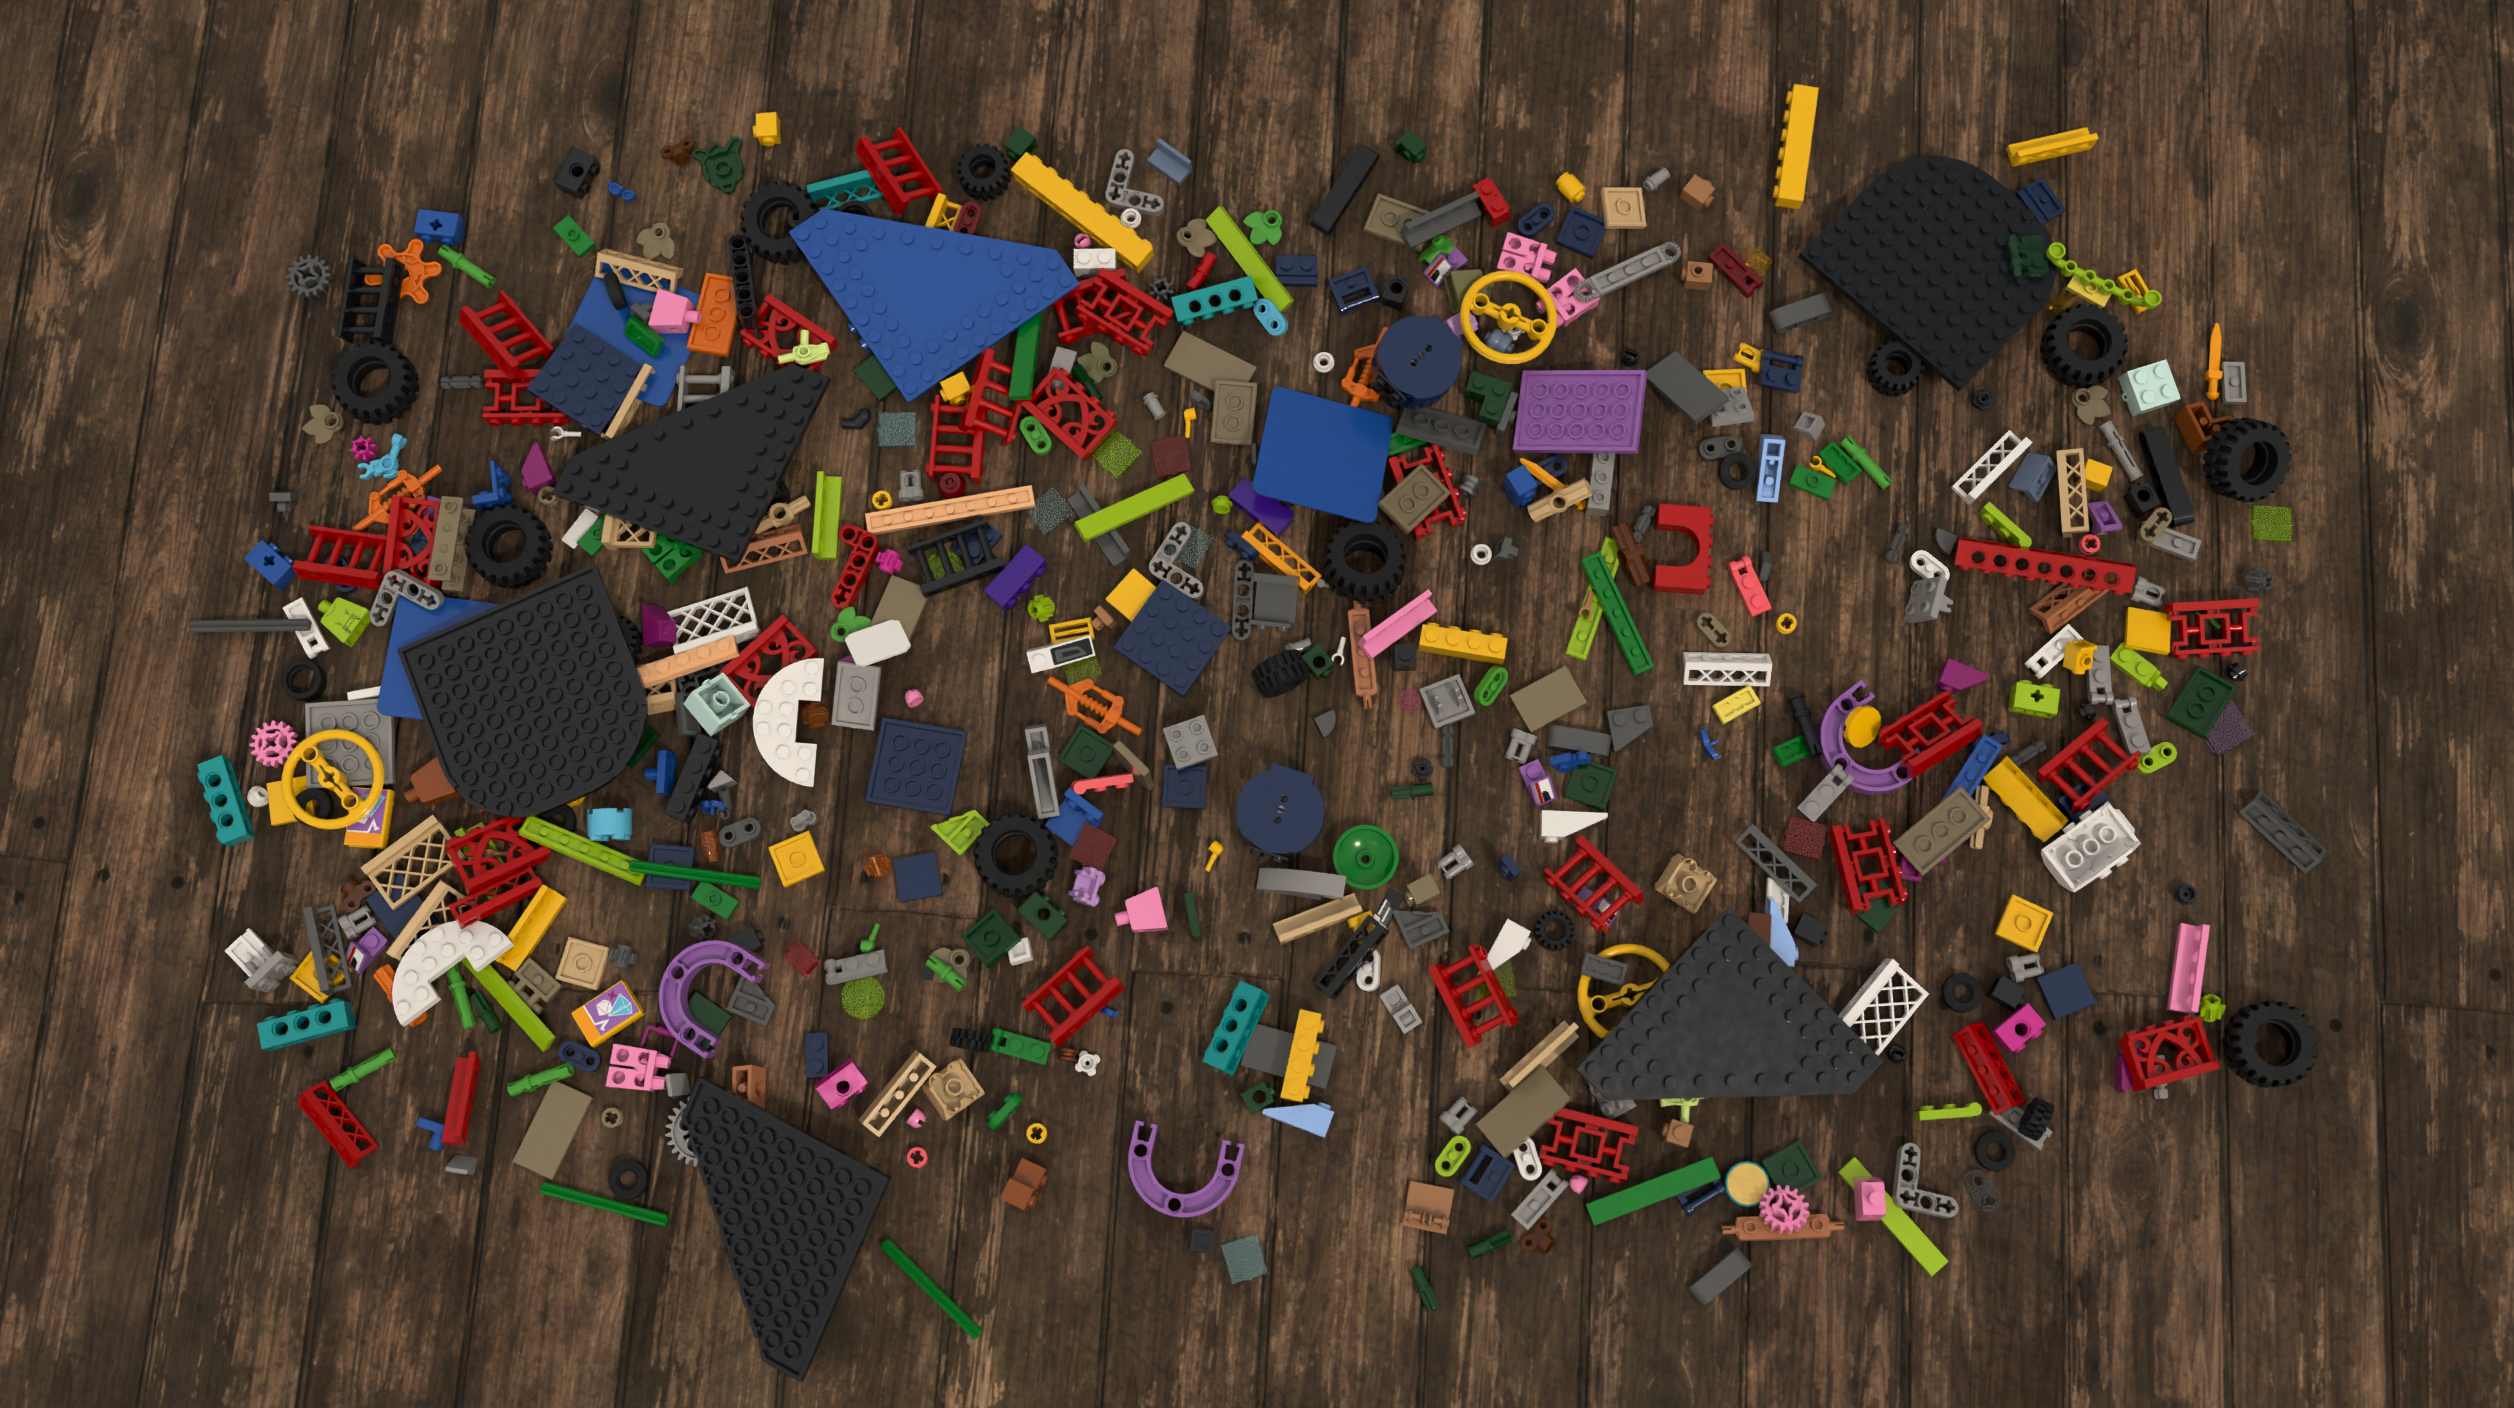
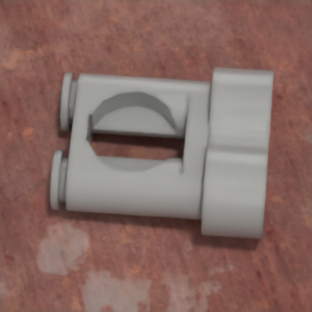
(913, 492)
(2139, 590)
(1524, 739)
(803, 820)
(1460, 856)
(348, 922)
(2017, 970)
(1452, 1122)

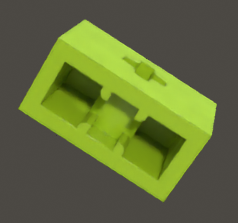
(2023, 703)

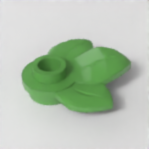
(1262, 229)
(1440, 244)
(850, 622)

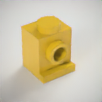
(2079, 656)

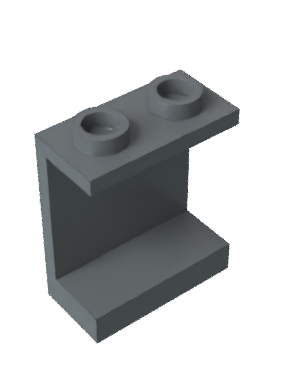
(1275, 601)

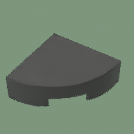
(1201, 402)
(1945, 541)
(1765, 566)
(1326, 723)

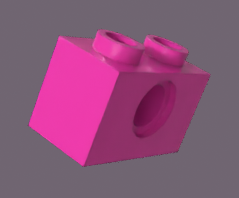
(2005, 1031)
(847, 1072)

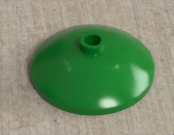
(1369, 842)

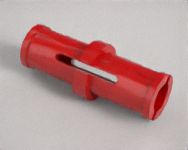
(1201, 271)

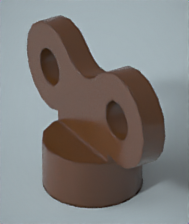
(678, 152)
(355, 892)
(1540, 1238)

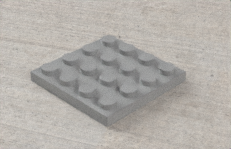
(360, 718)

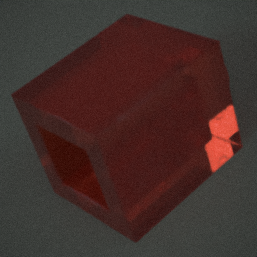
(801, 958)

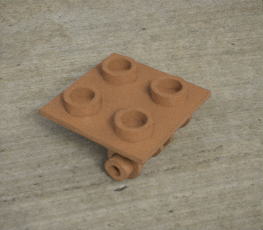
(1428, 1207)

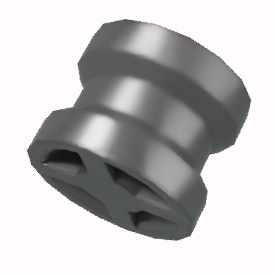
(1469, 486)

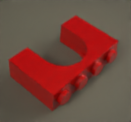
(1696, 524)

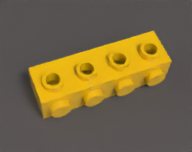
(1462, 644)
(2025, 799)
(1301, 1055)

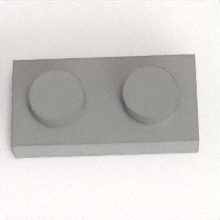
(2233, 383)

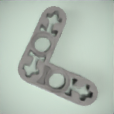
(1126, 194)
(1168, 561)
(402, 589)
(1910, 1189)

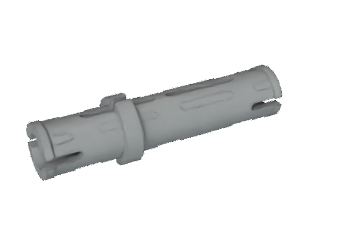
(2116, 442)

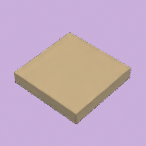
(1623, 208)
(583, 963)

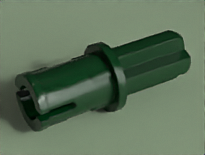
(1083, 378)
(1411, 791)
(486, 1012)
(1490, 1243)
(1424, 1289)

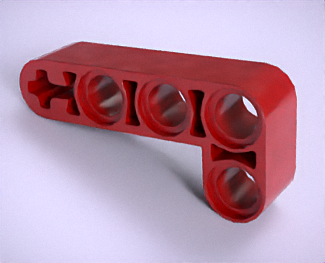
(851, 571)

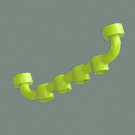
(2057, 251)

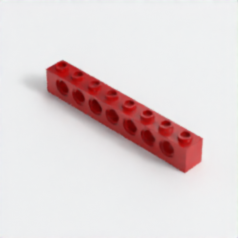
(2124, 571)

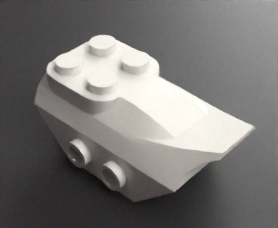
(2090, 847)

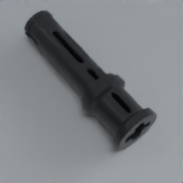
(1802, 716)

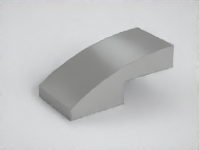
(1065, 359)
(1400, 1008)

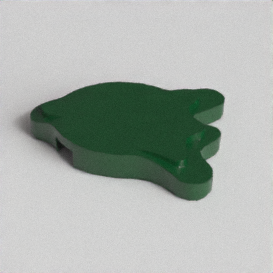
(722, 166)

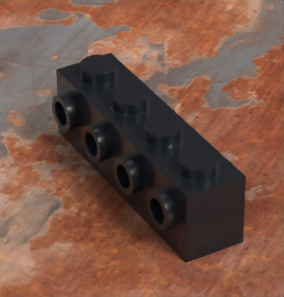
(694, 779)

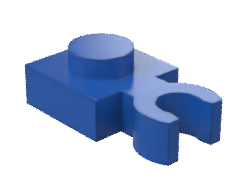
(1565, 762)

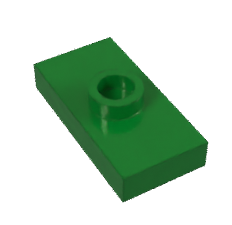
(574, 236)
(644, 336)
(1839, 463)
(1812, 482)
(592, 538)
(1790, 751)
(715, 900)

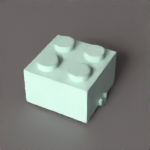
(2149, 388)
(716, 704)

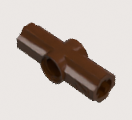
(1631, 554)

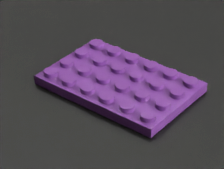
(1580, 411)

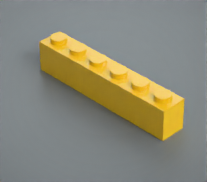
(1796, 146)

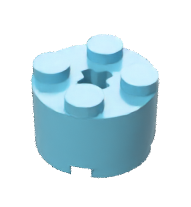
(609, 823)

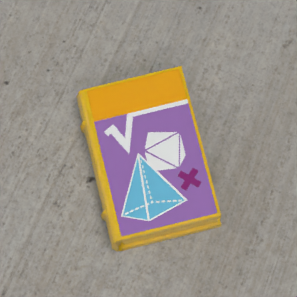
(374, 828)
(608, 1013)

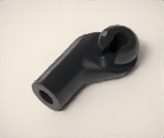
(859, 421)

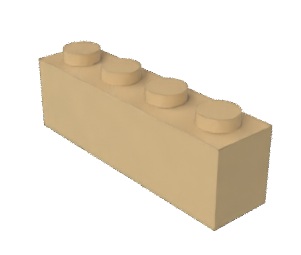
(897, 1093)

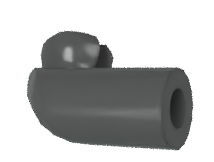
(724, 796)

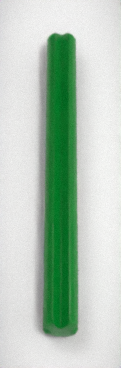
(695, 874)
(604, 1204)
(931, 1289)

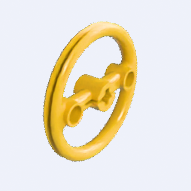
(1516, 320)
(304, 750)
(1585, 1002)

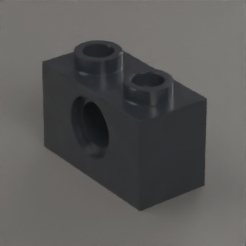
(576, 163)

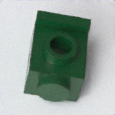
(1411, 147)

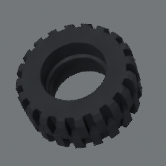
(757, 212)
(2097, 324)
(357, 365)
(2268, 465)
(495, 524)
(1369, 538)
(999, 831)
(2298, 1040)

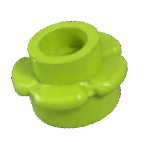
(1221, 504)

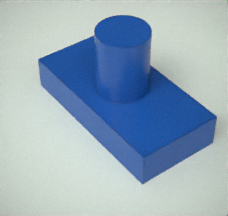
(664, 773)
(435, 1126)

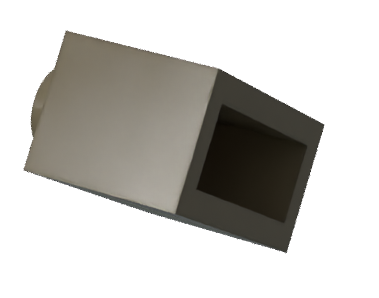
(1421, 892)

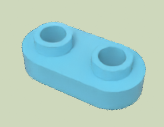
(1271, 315)

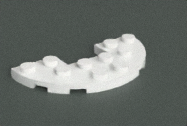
(777, 717)
(436, 954)

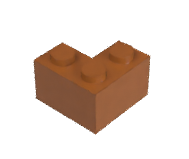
(2198, 425)
(1023, 1186)

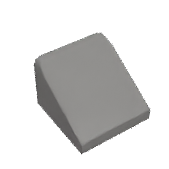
(1810, 425)
(720, 780)
(677, 1085)
(462, 1165)

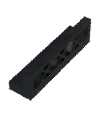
(1355, 960)

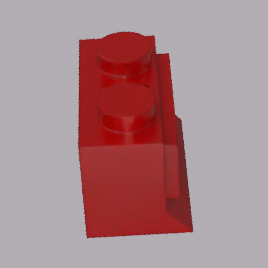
(1493, 202)

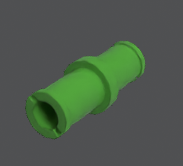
(946, 973)

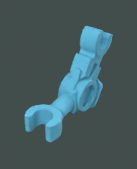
(387, 464)

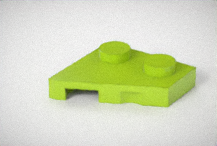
(961, 831)

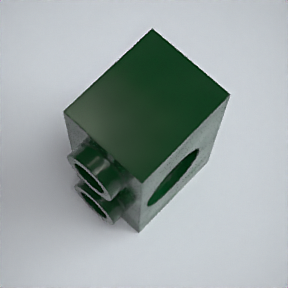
(1049, 928)

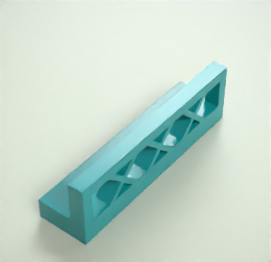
(845, 184)

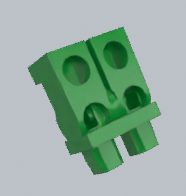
(672, 557)

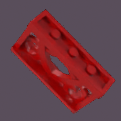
(783, 312)
(1042, 410)
(397, 532)
(776, 634)
(483, 877)
(2151, 1076)

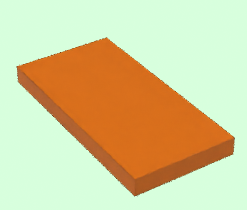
(719, 317)

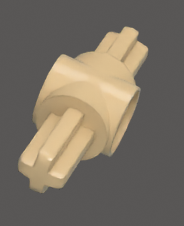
(791, 509)
(1981, 799)

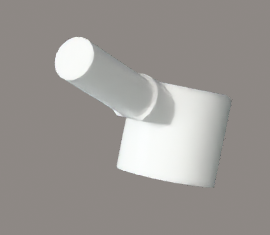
(564, 433)
(1340, 650)

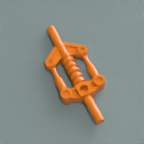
(1360, 390)
(379, 512)
(1112, 716)

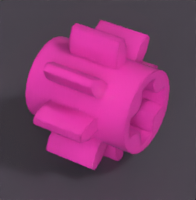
(366, 454)
(889, 561)

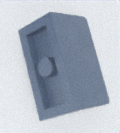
(1170, 162)
(2033, 476)

